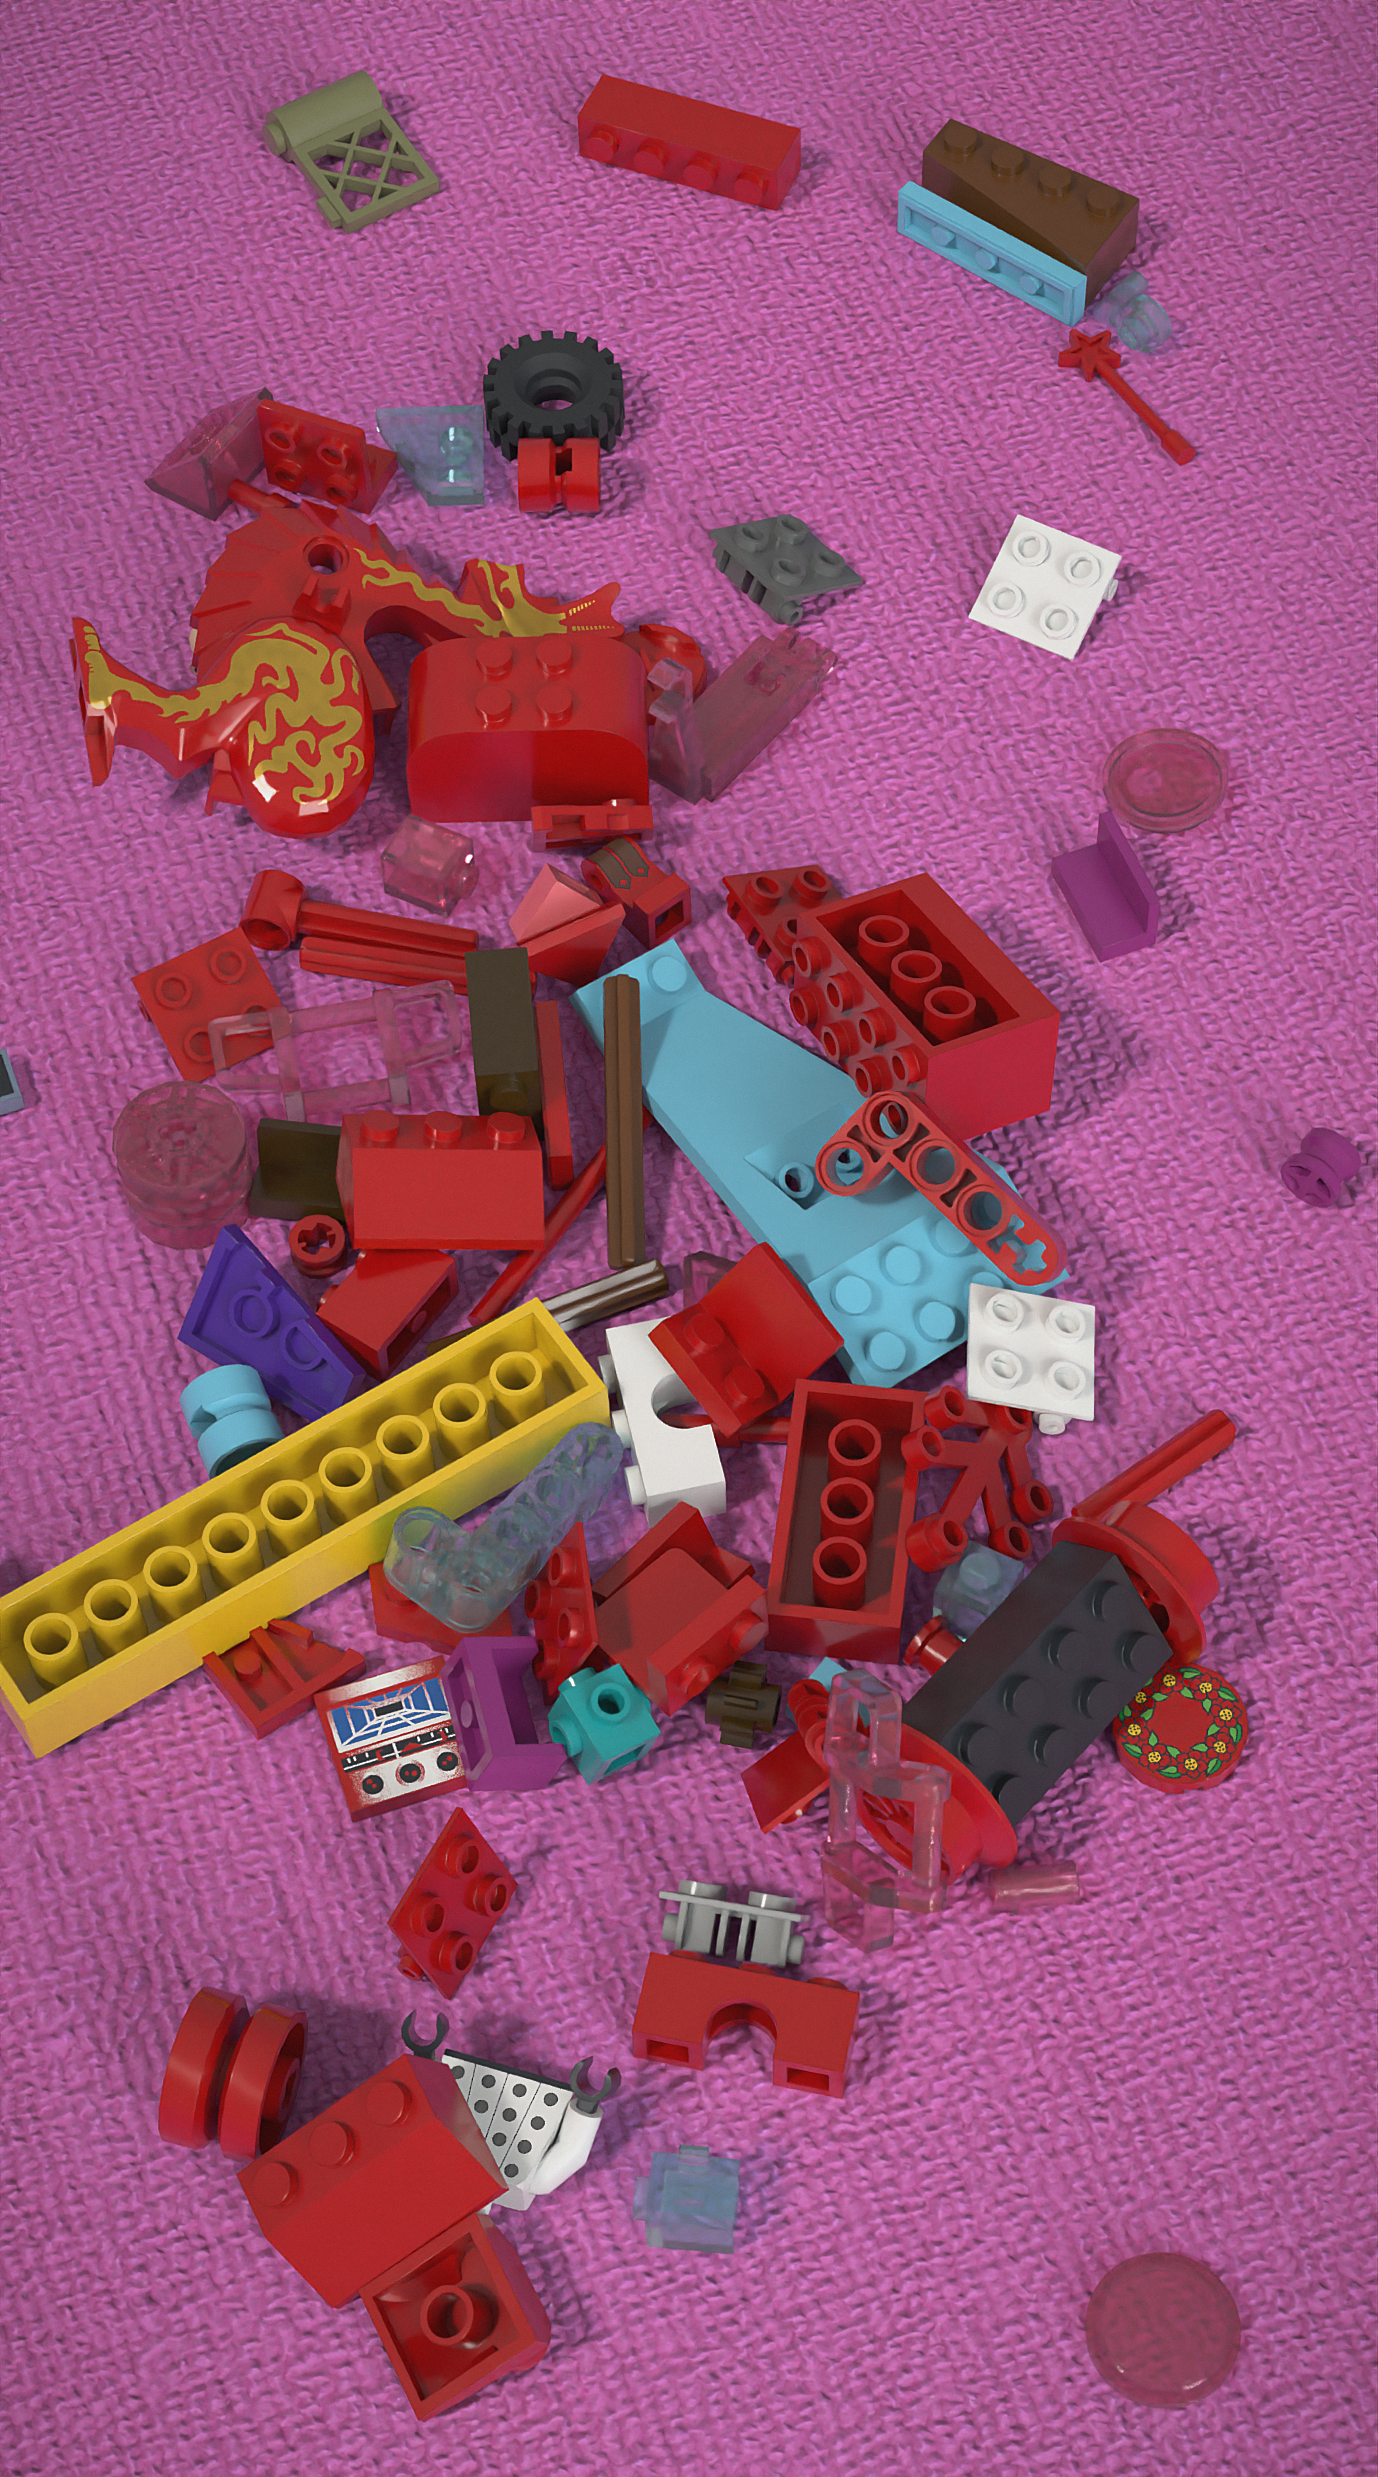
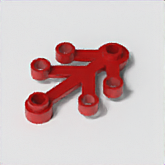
(1002, 1431)

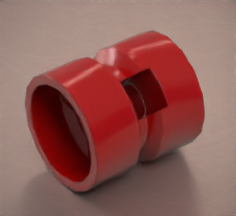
(559, 475)

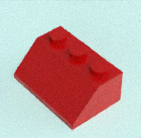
(441, 1181)
(373, 2178)

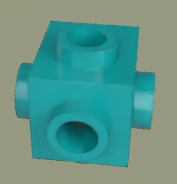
(602, 1722)

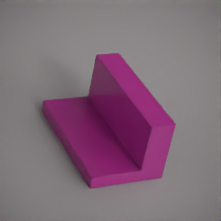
(1109, 893)

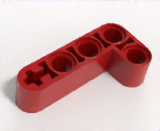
(954, 1197)

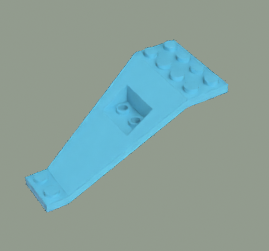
(763, 1108)

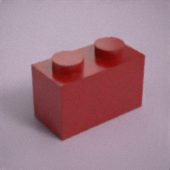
(388, 1304)

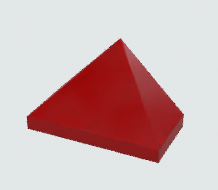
(576, 946)

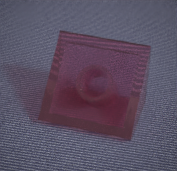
(212, 456)

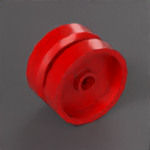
(232, 2075)

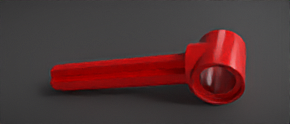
(281, 912)

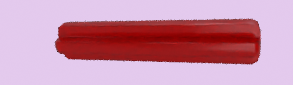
(1162, 1466)

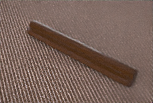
(591, 1300)

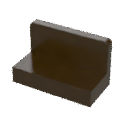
(296, 1171)

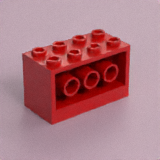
(924, 1007)

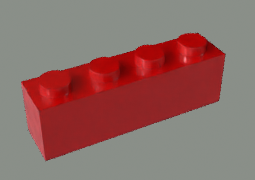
(689, 142)

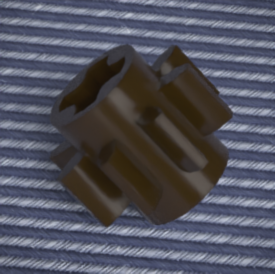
(743, 1704)

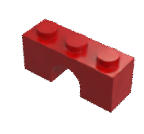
(692, 2001)

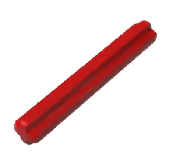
(385, 963)

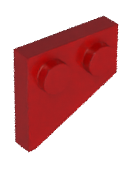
(589, 826)

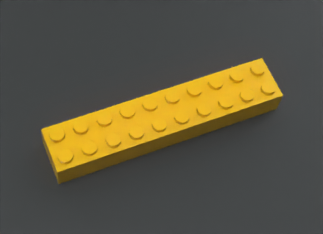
(287, 1524)

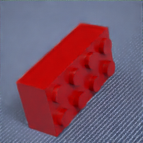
(844, 1523)

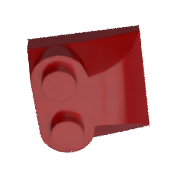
(457, 2315)

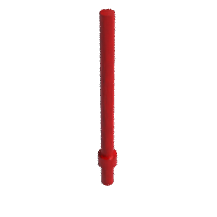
(556, 1225)

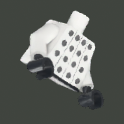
(528, 2120)

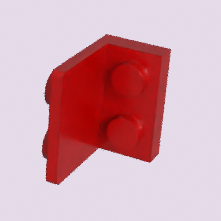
(323, 457)
(747, 1341)

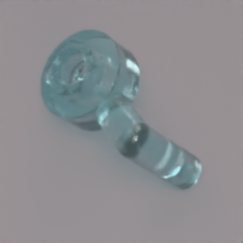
(1137, 317)

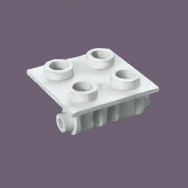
(1046, 587)
(1031, 1355)

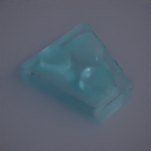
(439, 450)

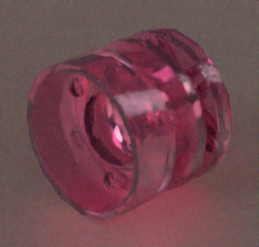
(183, 1163)

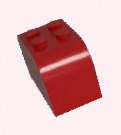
(525, 726)

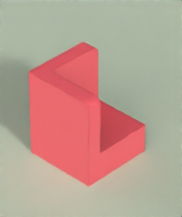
(551, 901)

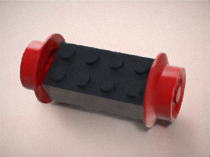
(1046, 1679)

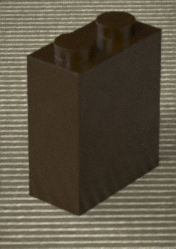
(504, 1034)

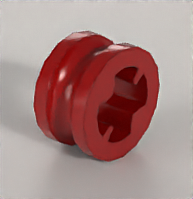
(327, 1260)

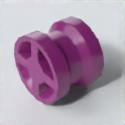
(1320, 1167)

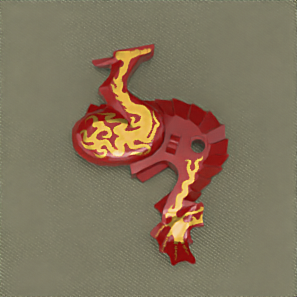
(287, 669)

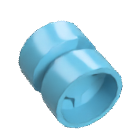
(229, 1416)

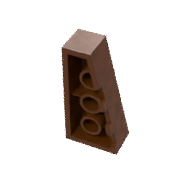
(1034, 201)

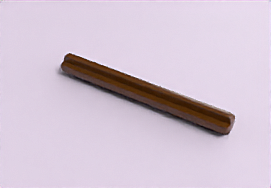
(623, 1122)

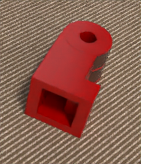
(644, 890)

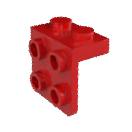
(679, 1628)

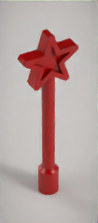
(1094, 356)

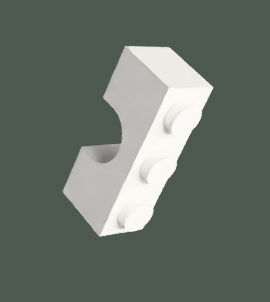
(667, 1460)

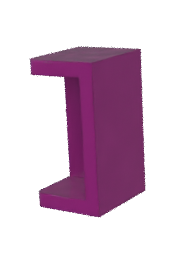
(494, 1715)

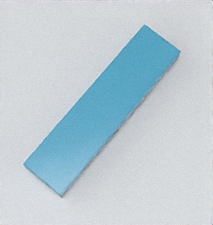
(991, 254)

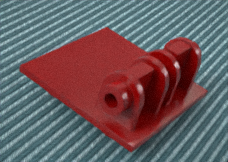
(768, 910)
(204, 985)
(563, 1615)
(794, 1771)
(451, 1906)

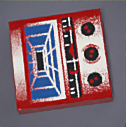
(391, 1739)

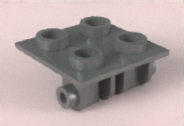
(779, 564)

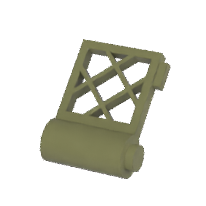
(333, 124)

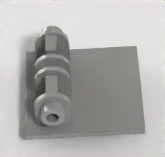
(697, 1915)

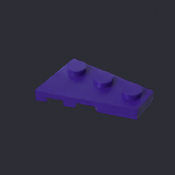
(258, 1320)

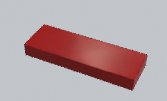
(553, 1095)

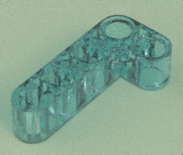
(522, 1520)

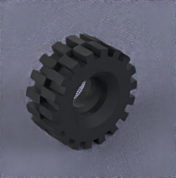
(548, 372)

